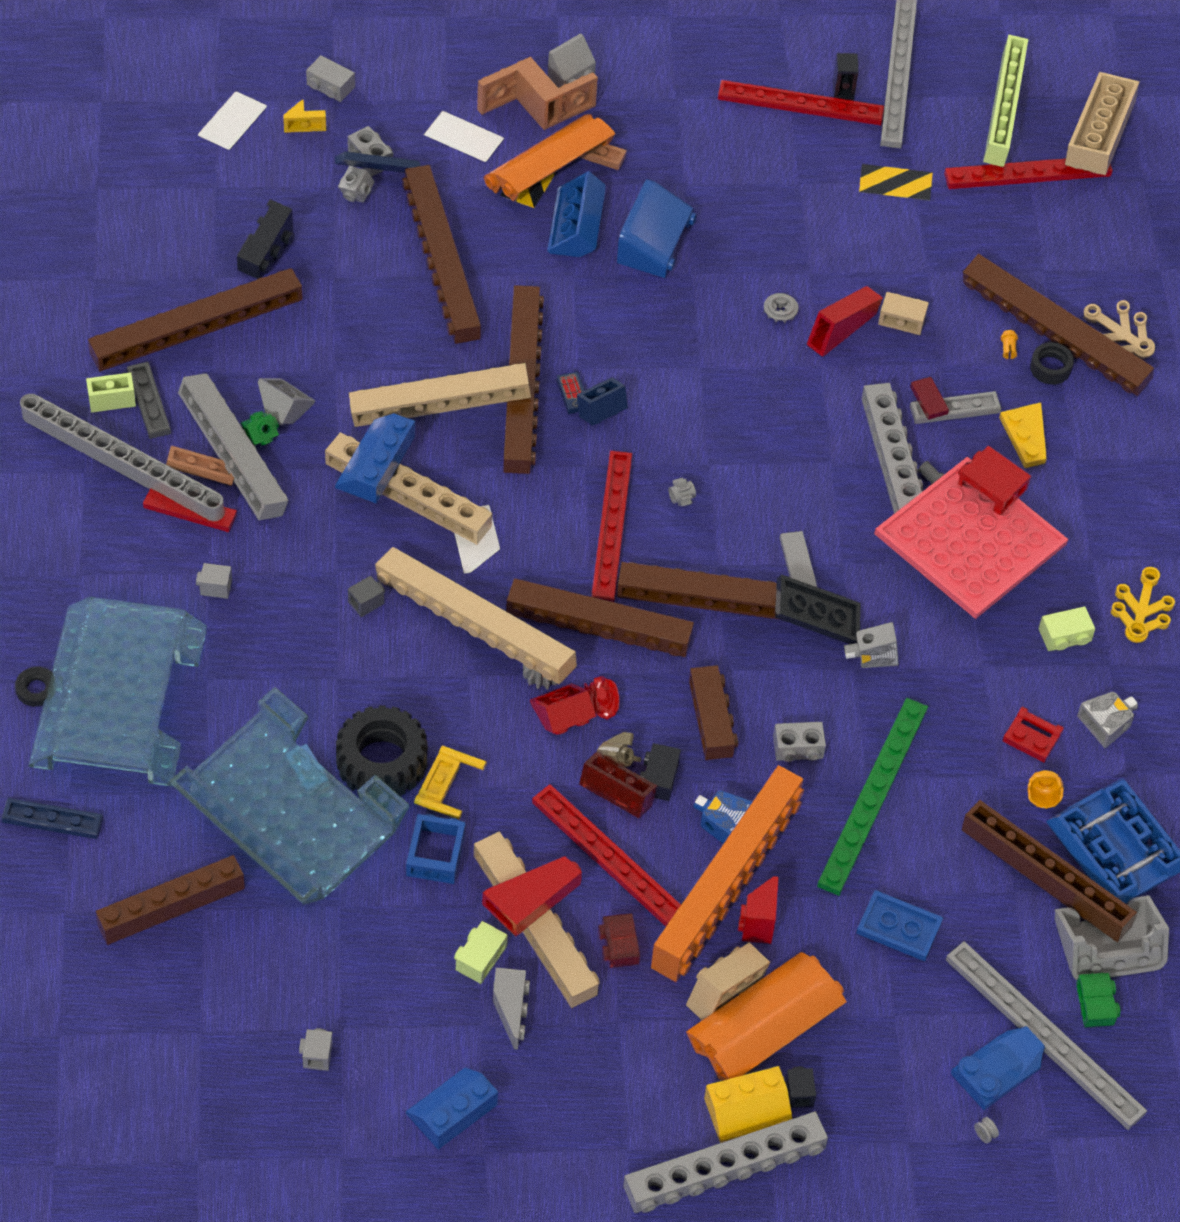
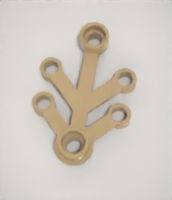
(1123, 332)

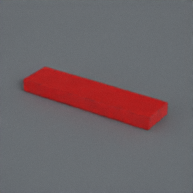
(160, 503)

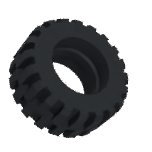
(382, 726)

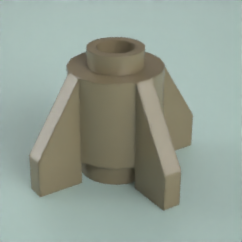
(617, 749)

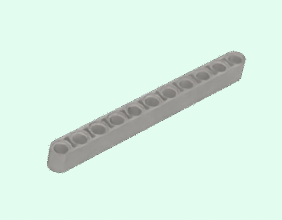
(121, 457)

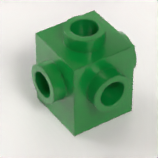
(260, 428)

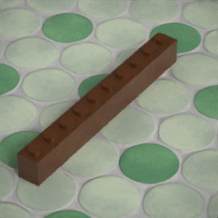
(442, 255)
(195, 319)
(1058, 325)
(524, 349)

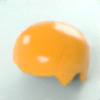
(1045, 789)

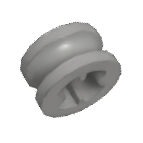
(986, 1130)

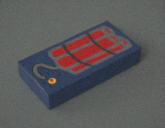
(570, 386)

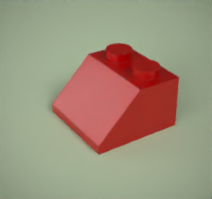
(563, 708)
(759, 913)

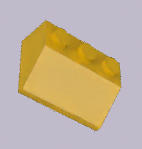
(748, 1103)

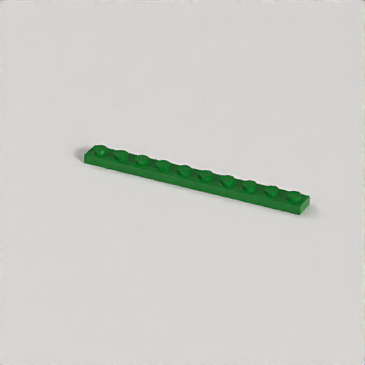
(872, 797)

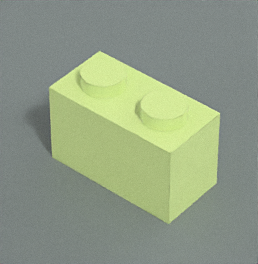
(111, 392)
(1066, 629)
(480, 952)

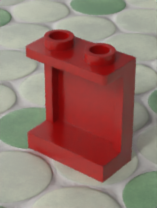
(995, 478)

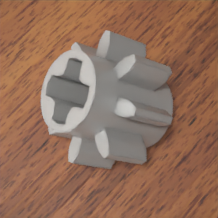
(682, 492)

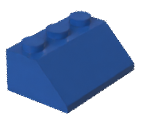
(454, 1106)

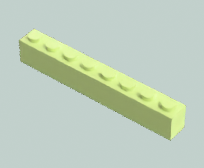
(1005, 101)

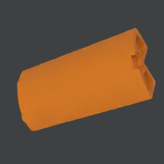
(549, 156)
(766, 1016)

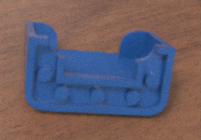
(653, 230)

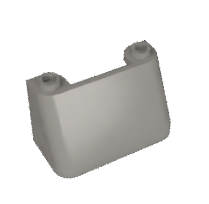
(1092, 951)

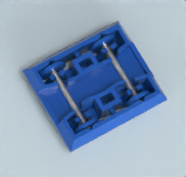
(1115, 848)

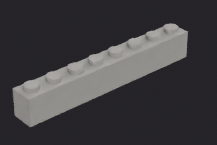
(233, 446)

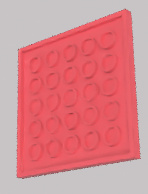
(966, 545)

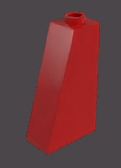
(843, 319)
(530, 895)

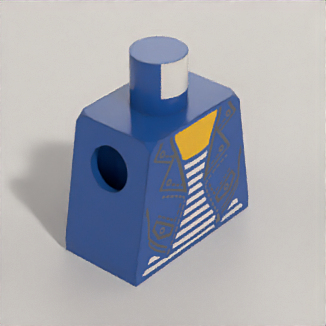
(721, 813)

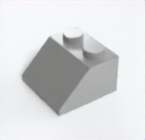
(570, 61)

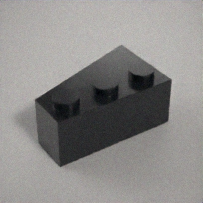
(268, 241)

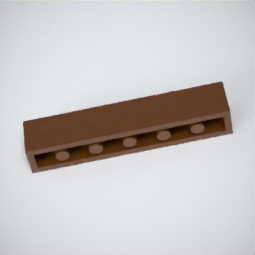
(170, 899)

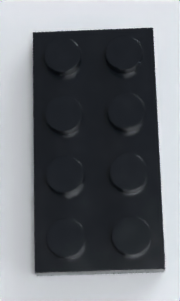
(817, 609)

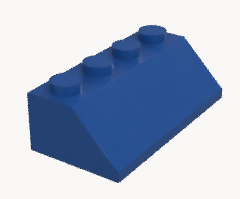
(577, 216)
(377, 457)

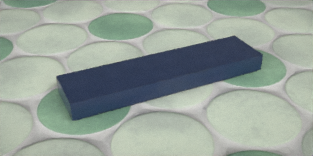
(375, 162)
(52, 818)

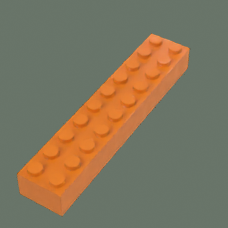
(726, 874)

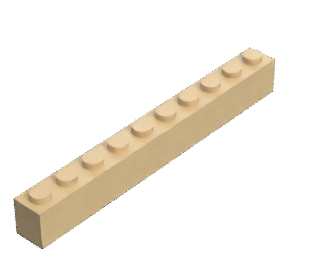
(476, 615)

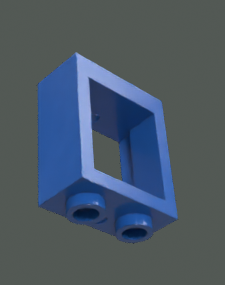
(435, 869)

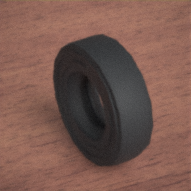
(25, 678)

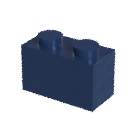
(602, 401)

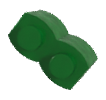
(1097, 999)

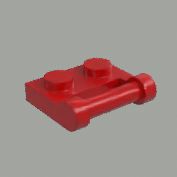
(1030, 740)

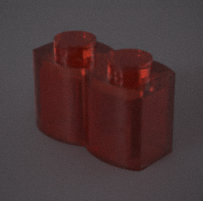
(620, 940)

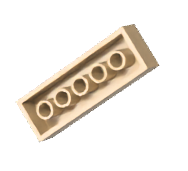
(1102, 123)

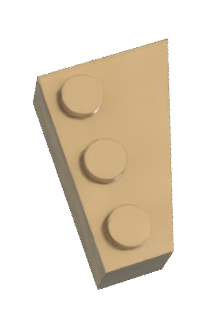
(726, 979)

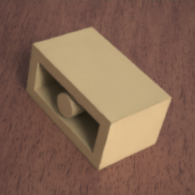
(903, 313)

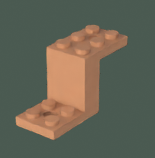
(537, 93)

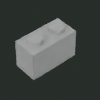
(330, 78)

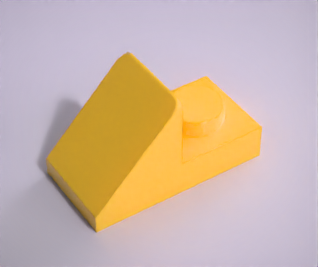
(304, 121)

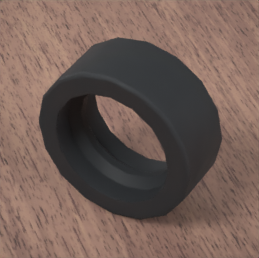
(1047, 375)

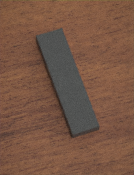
(149, 400)

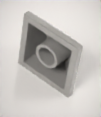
(283, 400)

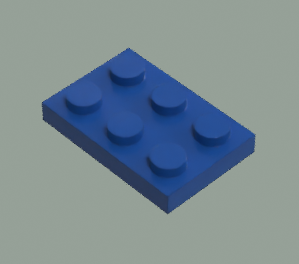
(899, 925)

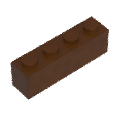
(712, 712)

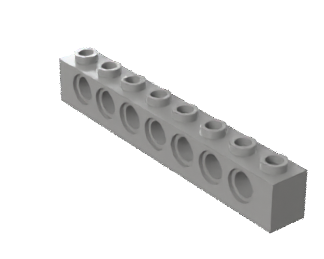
(891, 444)
(733, 1151)

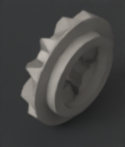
(780, 300)

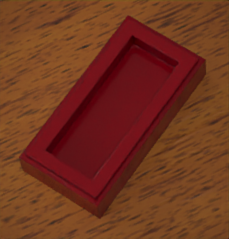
(929, 398)

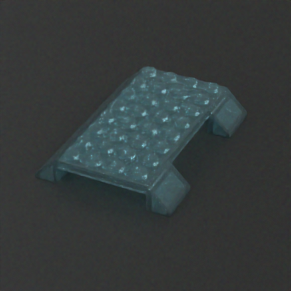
(113, 687)
(288, 805)

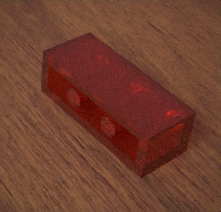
(617, 784)

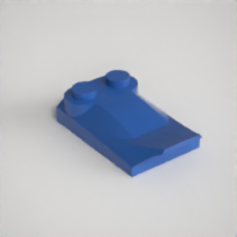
(1000, 1066)

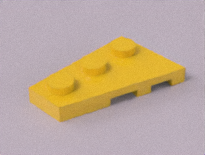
(1026, 433)

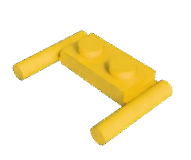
(440, 779)

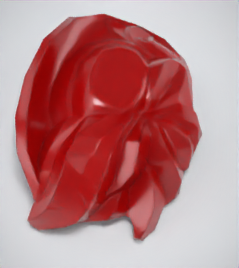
(604, 697)

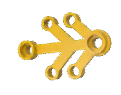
(1142, 609)

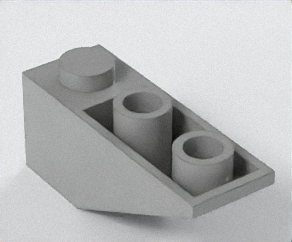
(508, 999)

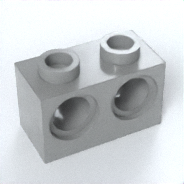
(368, 142)
(798, 736)

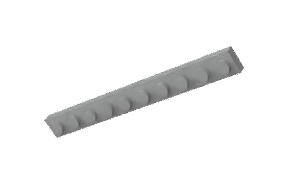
(898, 73)
(1057, 1044)

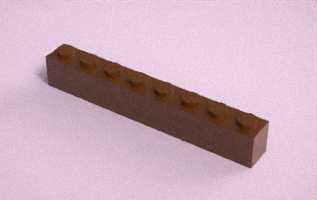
(697, 590)
(599, 617)
(1048, 871)

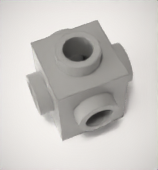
(356, 184)

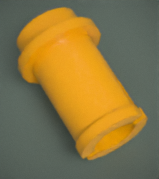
(1009, 340)

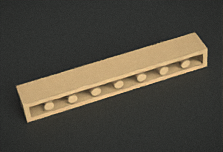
(441, 394)
(546, 934)

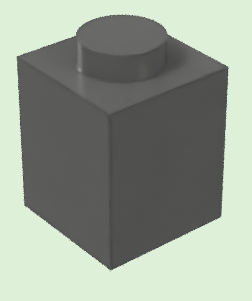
(366, 596)

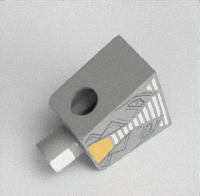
(875, 647)
(1107, 716)

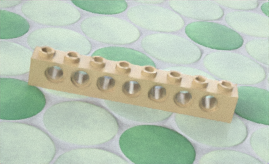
(421, 495)

